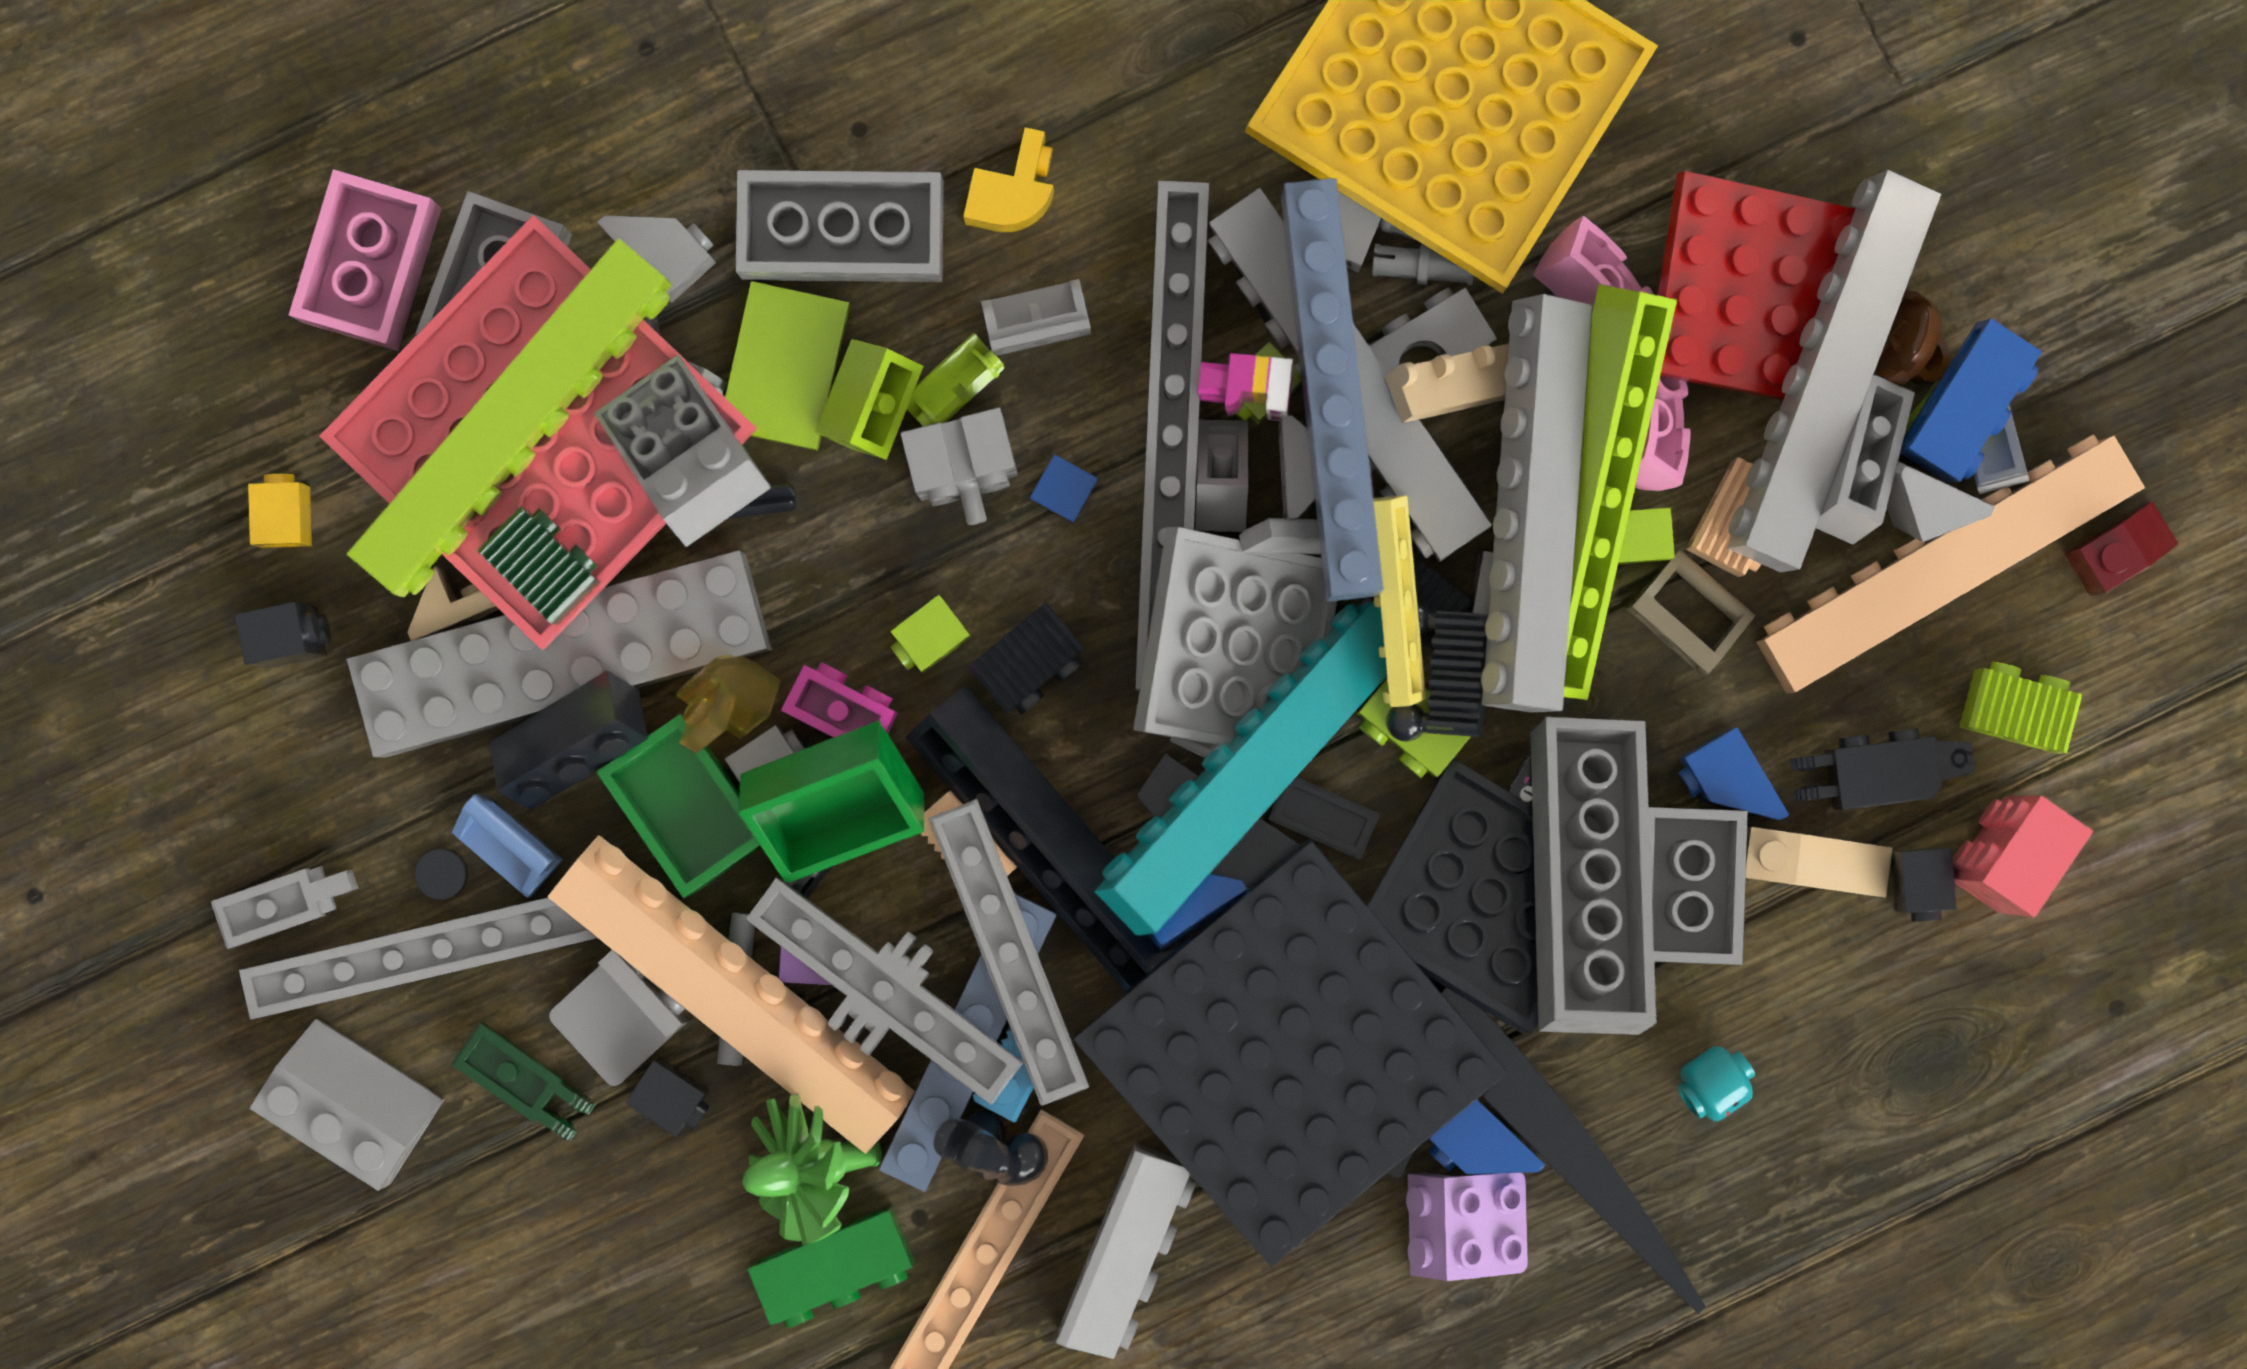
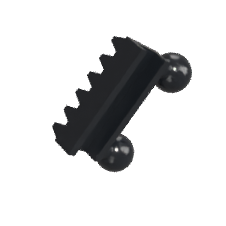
(1454, 681)

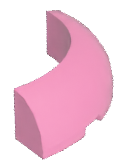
(1572, 270)

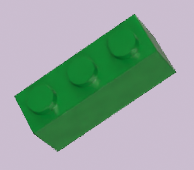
(832, 1268)

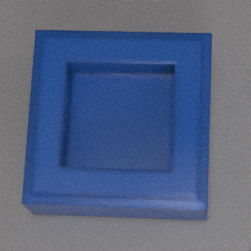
(1064, 488)

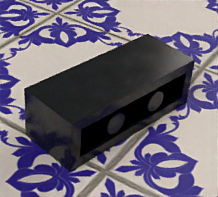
(568, 740)

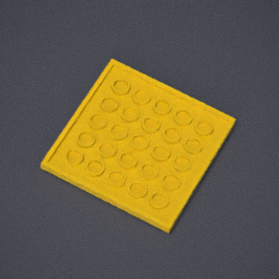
(1454, 114)

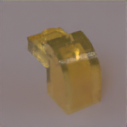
(726, 696)

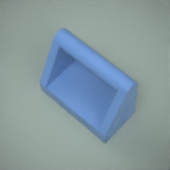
(505, 844)

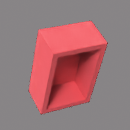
(2019, 854)

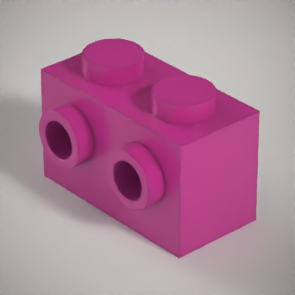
(834, 708)

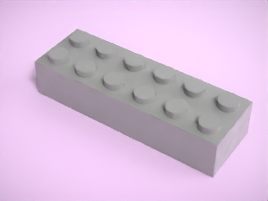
(1592, 876)

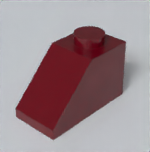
(2122, 550)

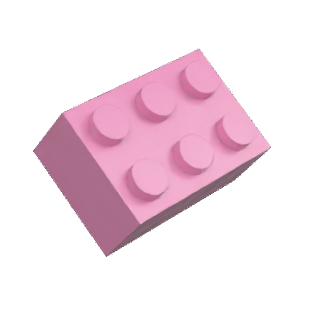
(365, 260)

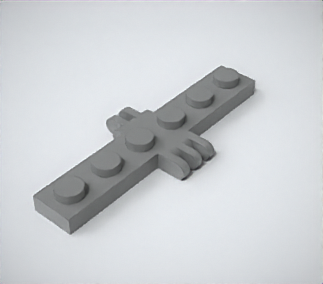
(884, 991)

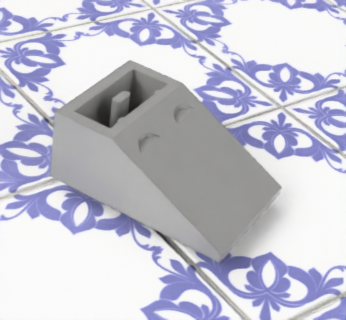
(682, 451)

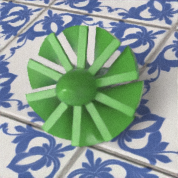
(803, 1172)

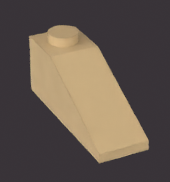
(1817, 862)

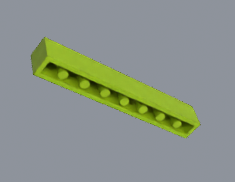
(1622, 381)
(511, 419)

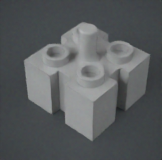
(961, 461)

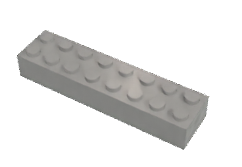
(499, 676)

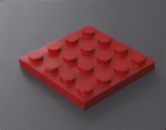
(1743, 280)

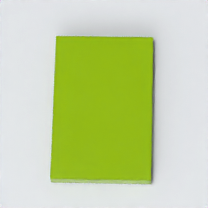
(786, 362)

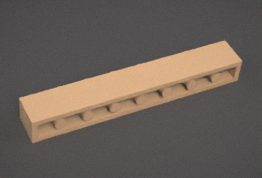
(1949, 564)
(731, 993)

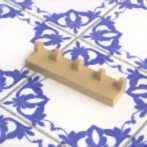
(1449, 383)

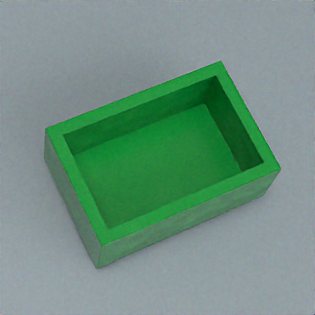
(831, 802)
(681, 807)

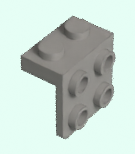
(617, 1018)

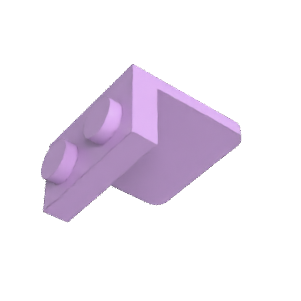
(1466, 1225)

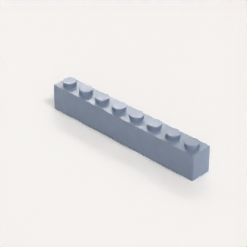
(1331, 390)

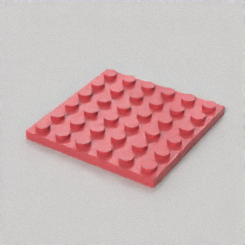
(575, 472)

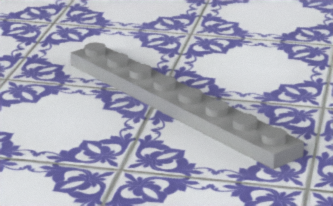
(408, 956)

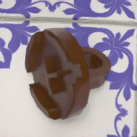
(1914, 343)

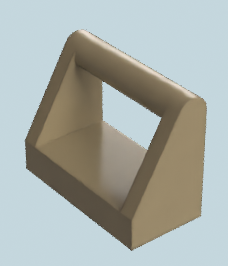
(1677, 635)

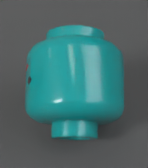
(1716, 1083)

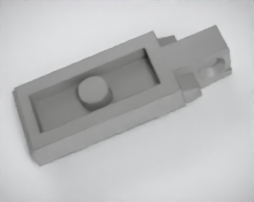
(279, 904)

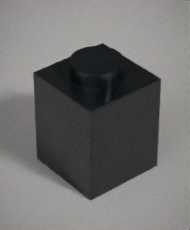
(1923, 882)
(669, 1098)

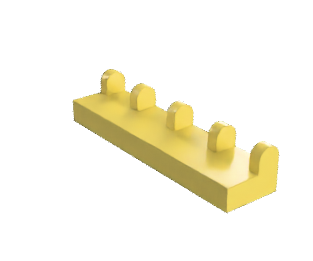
(1398, 604)

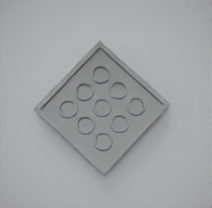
(1224, 633)

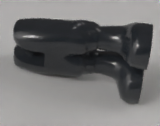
(980, 1147)

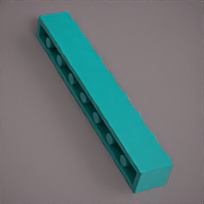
(1247, 773)

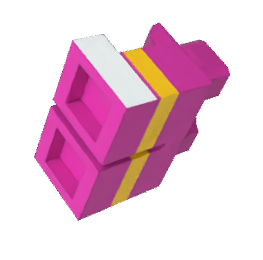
(1249, 380)

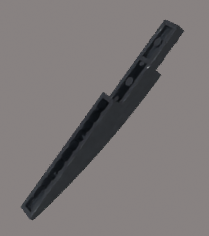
(1558, 1136)

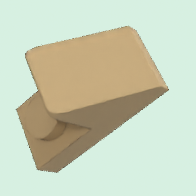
(441, 610)

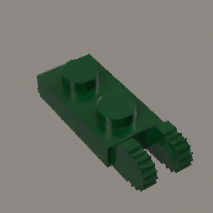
(518, 1079)

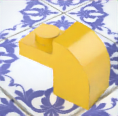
(1015, 201)

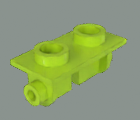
(954, 382)

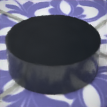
(441, 874)

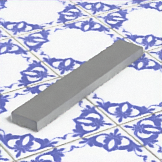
(1009, 952)

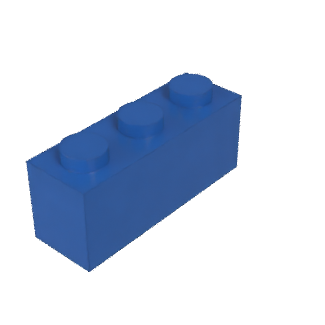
(1970, 402)

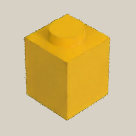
(279, 512)

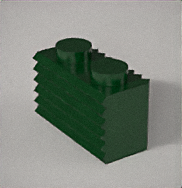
(540, 565)

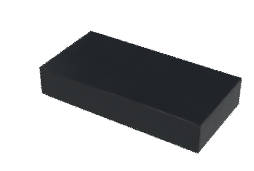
(1325, 817)

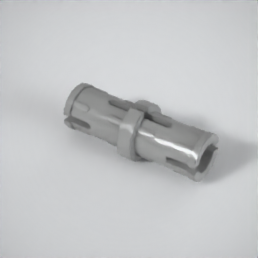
(1417, 264)

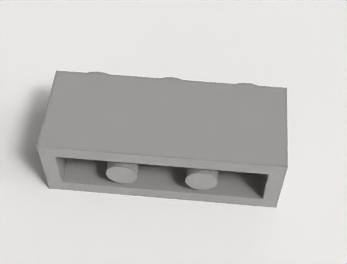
(1868, 463)

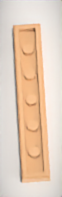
(986, 1255)

